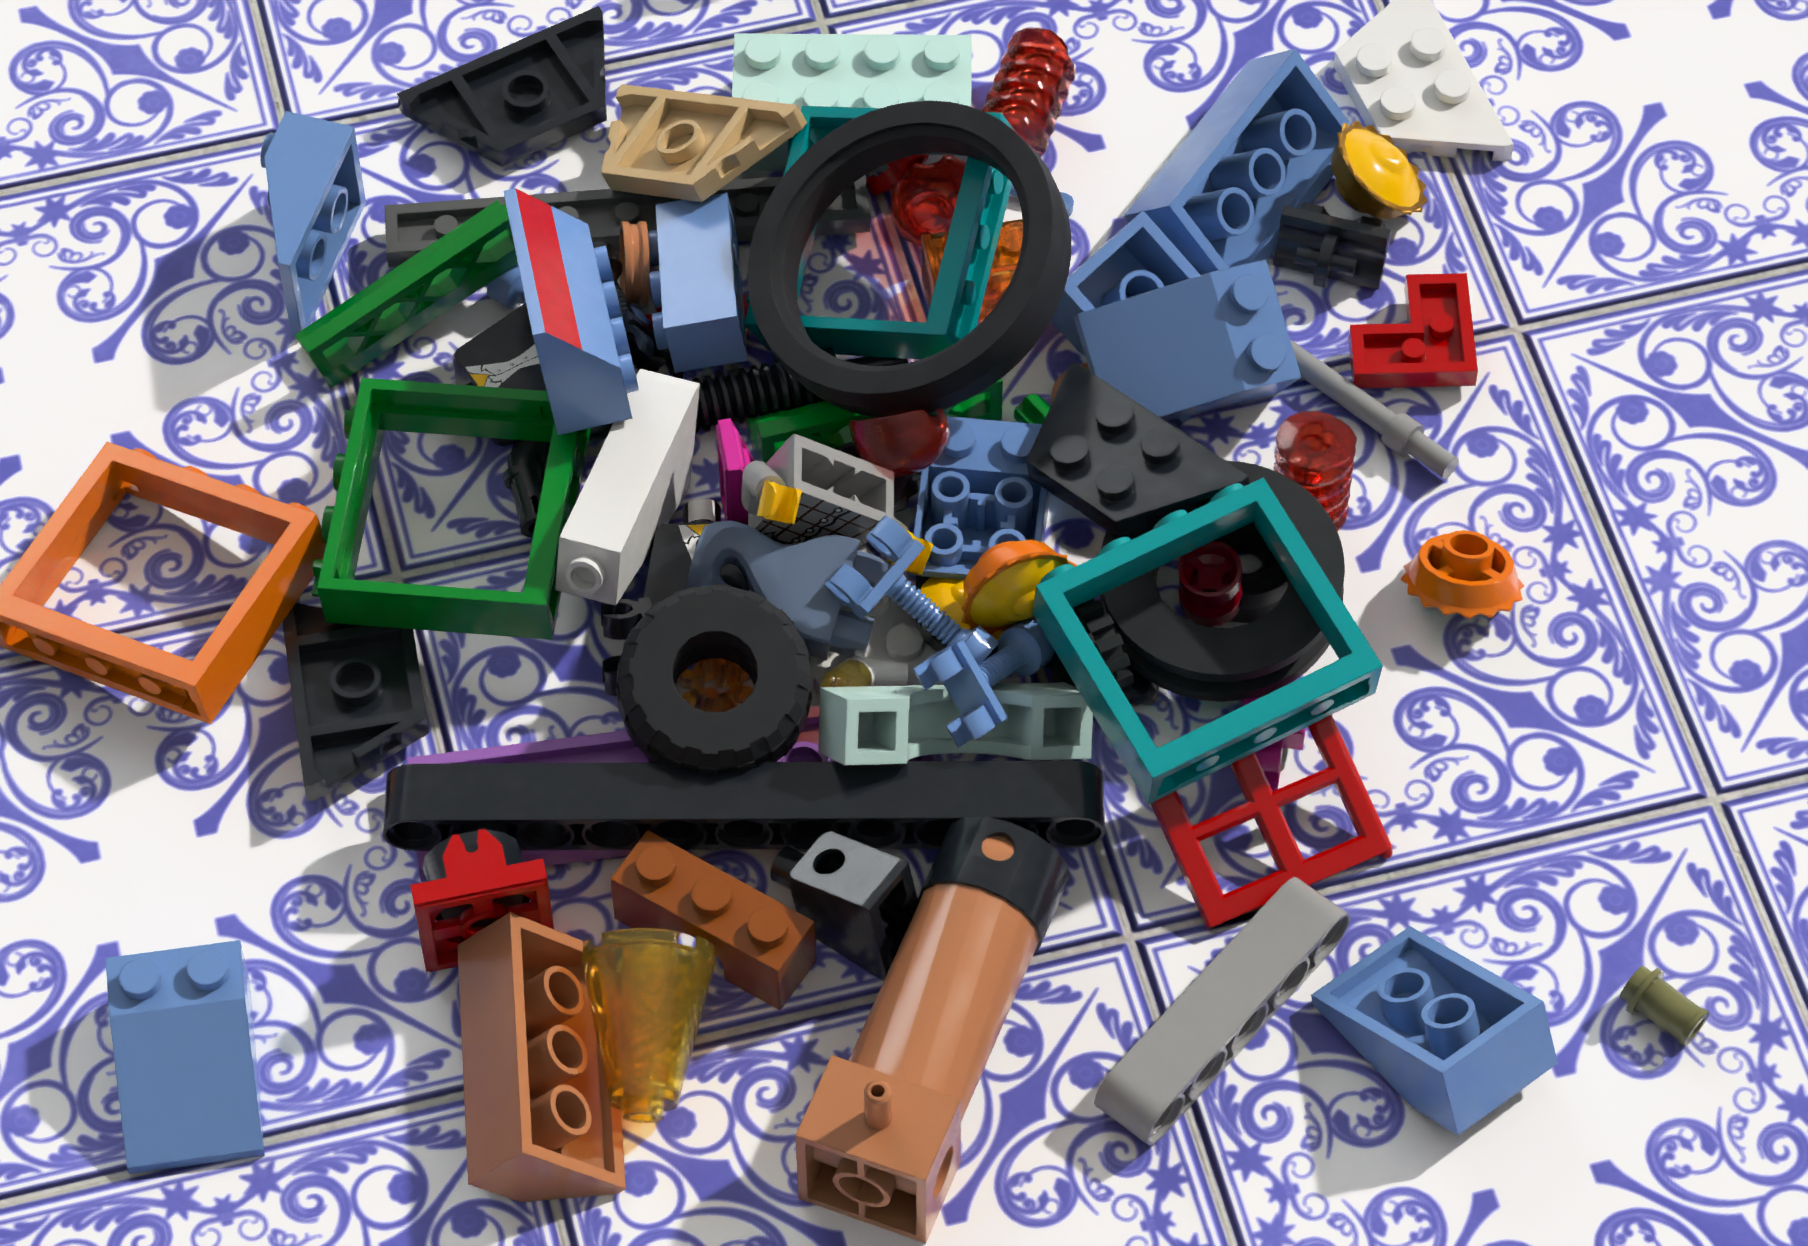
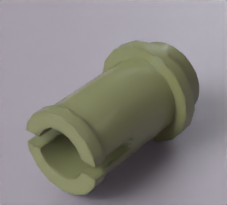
(1663, 1004)

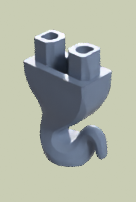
(793, 580)

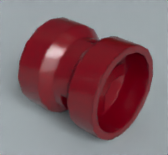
(1214, 570)

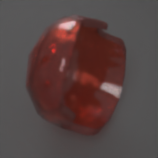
(926, 198)
(902, 441)

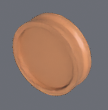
(635, 262)

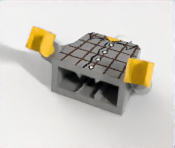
(820, 492)

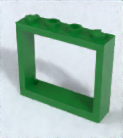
(459, 412)

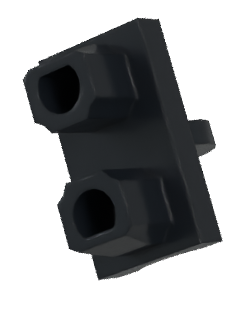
(1332, 246)

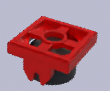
(471, 885)

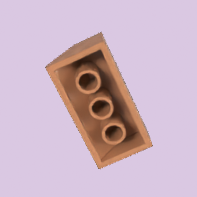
(533, 1068)

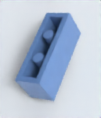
(697, 284)

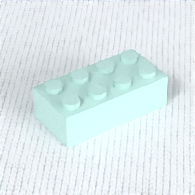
(850, 73)

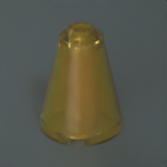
(646, 1014)

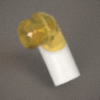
(866, 672)

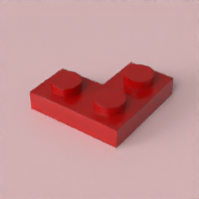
(1428, 350)

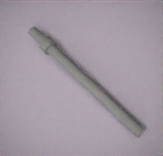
(1398, 431)

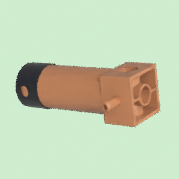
(889, 1119)

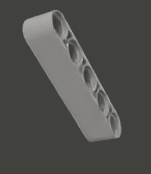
(1221, 1011)

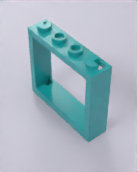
(961, 275)
(1248, 728)

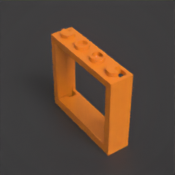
(182, 685)

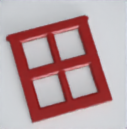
(1265, 808)

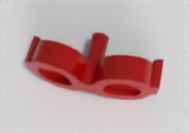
(891, 176)

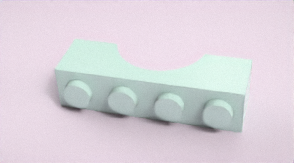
(907, 722)

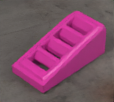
(732, 460)

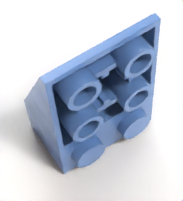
(979, 495)

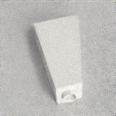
(630, 490)

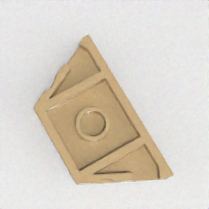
(690, 141)

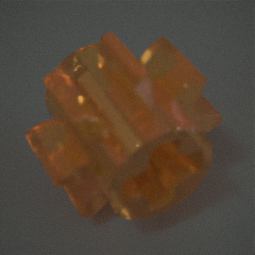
(723, 674)

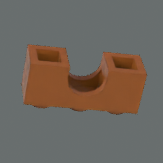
(756, 938)

